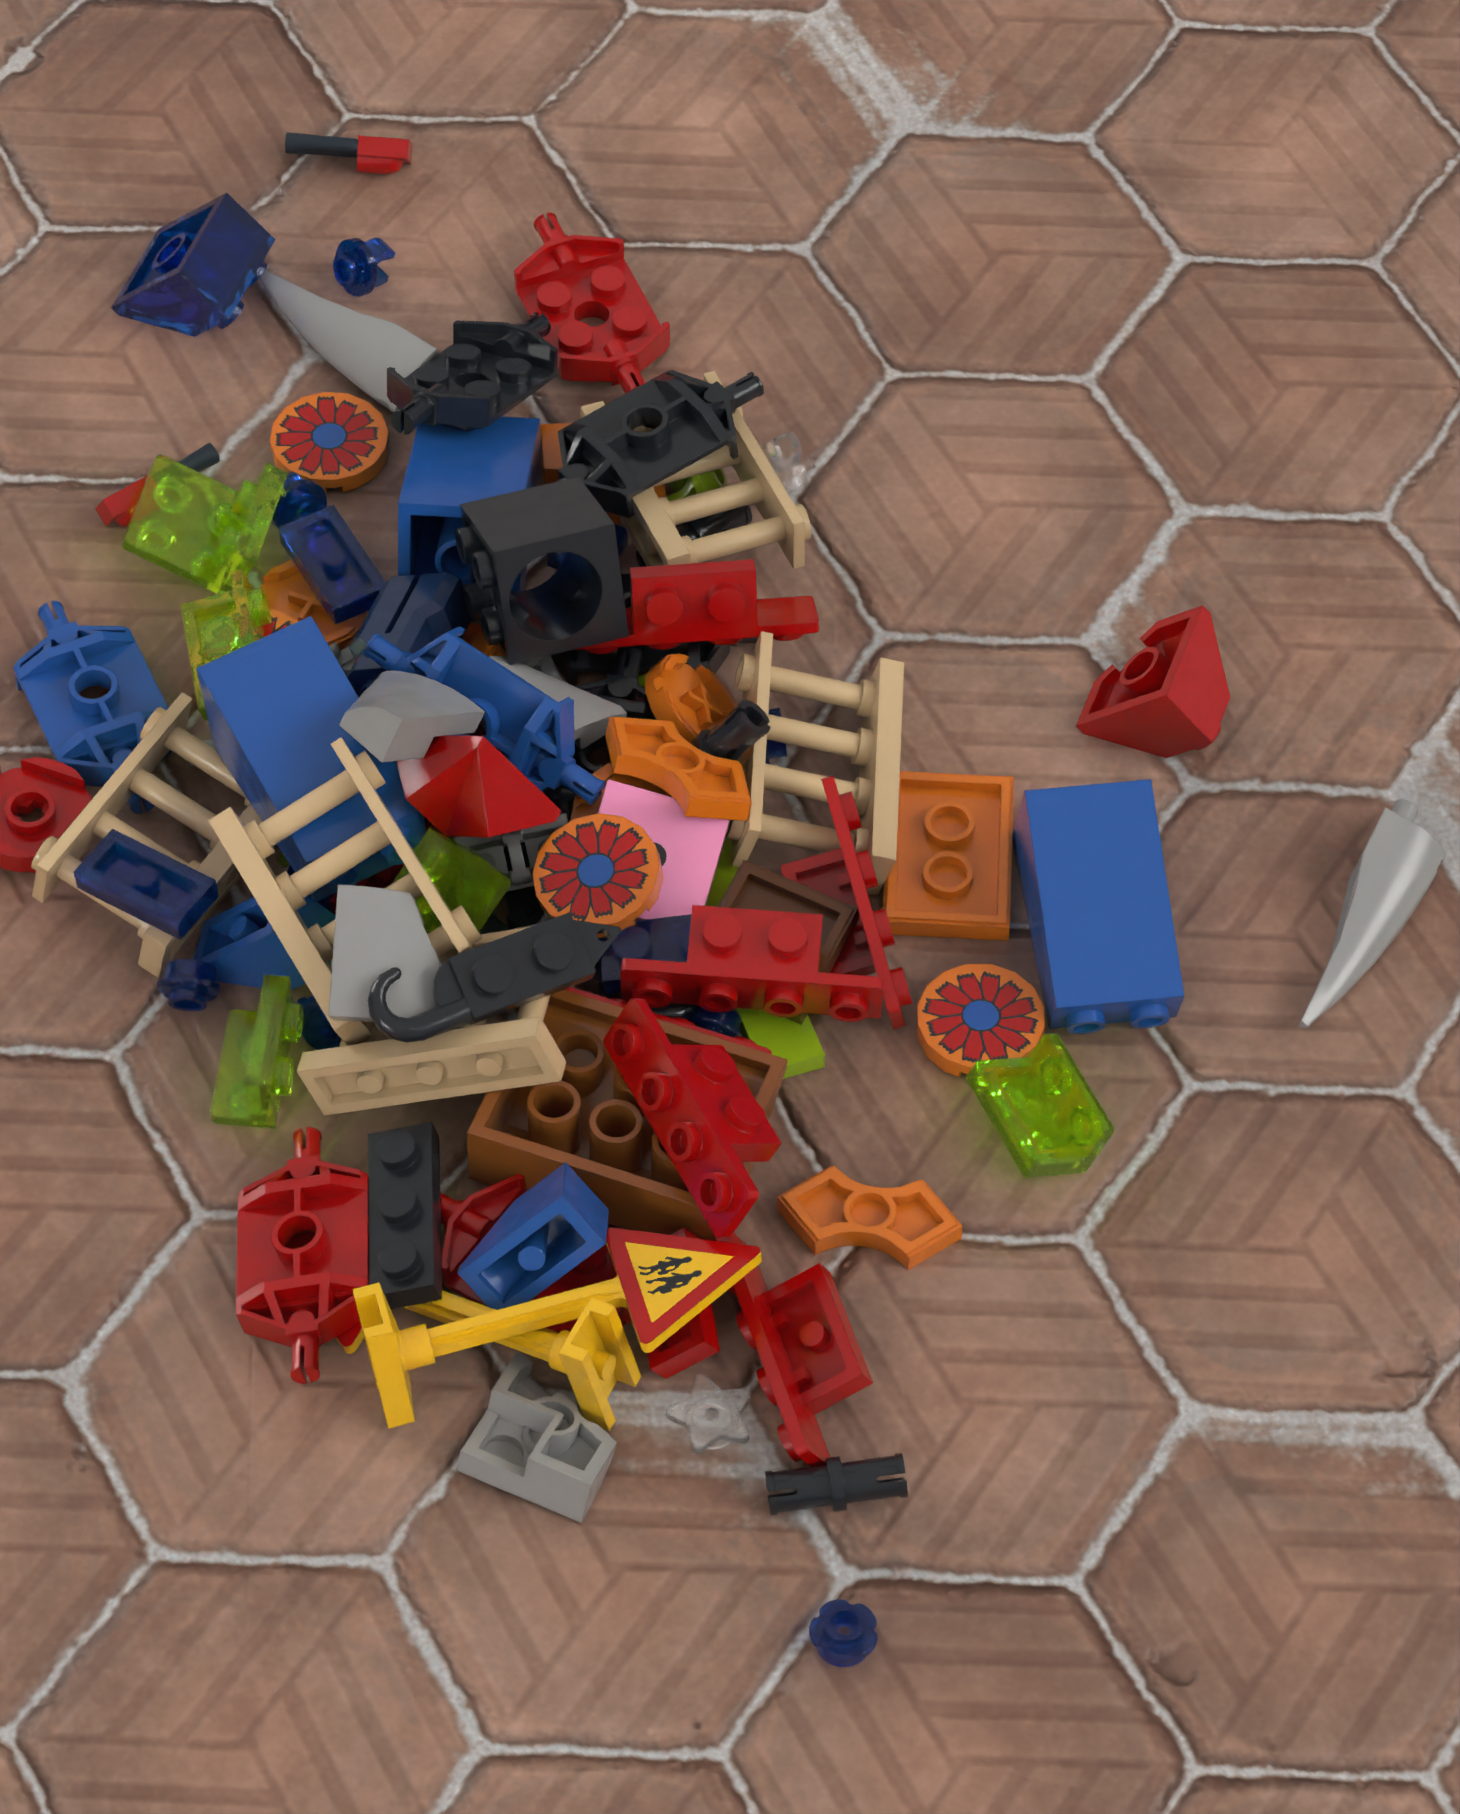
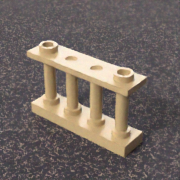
(656, 518)
(161, 733)
(873, 748)
(285, 894)
(440, 1067)

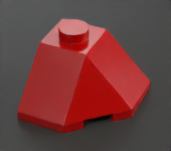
(1166, 694)

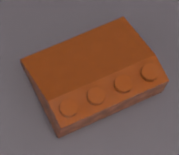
(598, 1123)

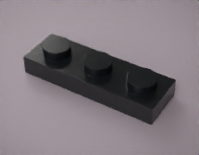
(405, 1214)

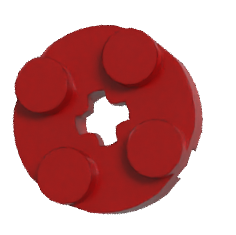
(42, 785)

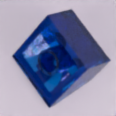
(197, 269)

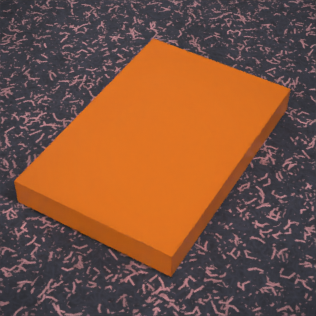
(952, 857)

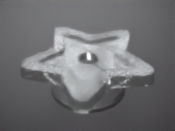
(707, 1432)

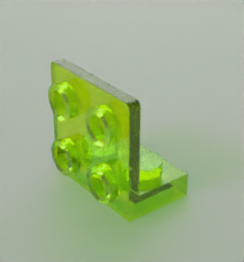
(201, 524)

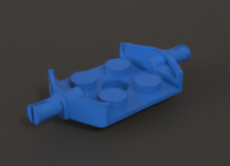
(519, 718)
(82, 731)

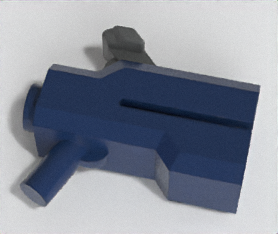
(407, 615)

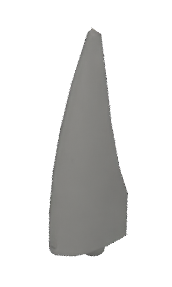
(350, 340)
(1378, 901)

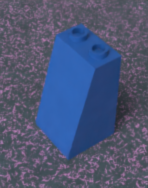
(455, 469)
(273, 726)
(1098, 905)

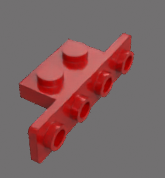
(707, 604)
(847, 877)
(755, 964)
(696, 1111)
(804, 1351)

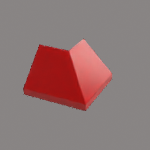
(473, 789)

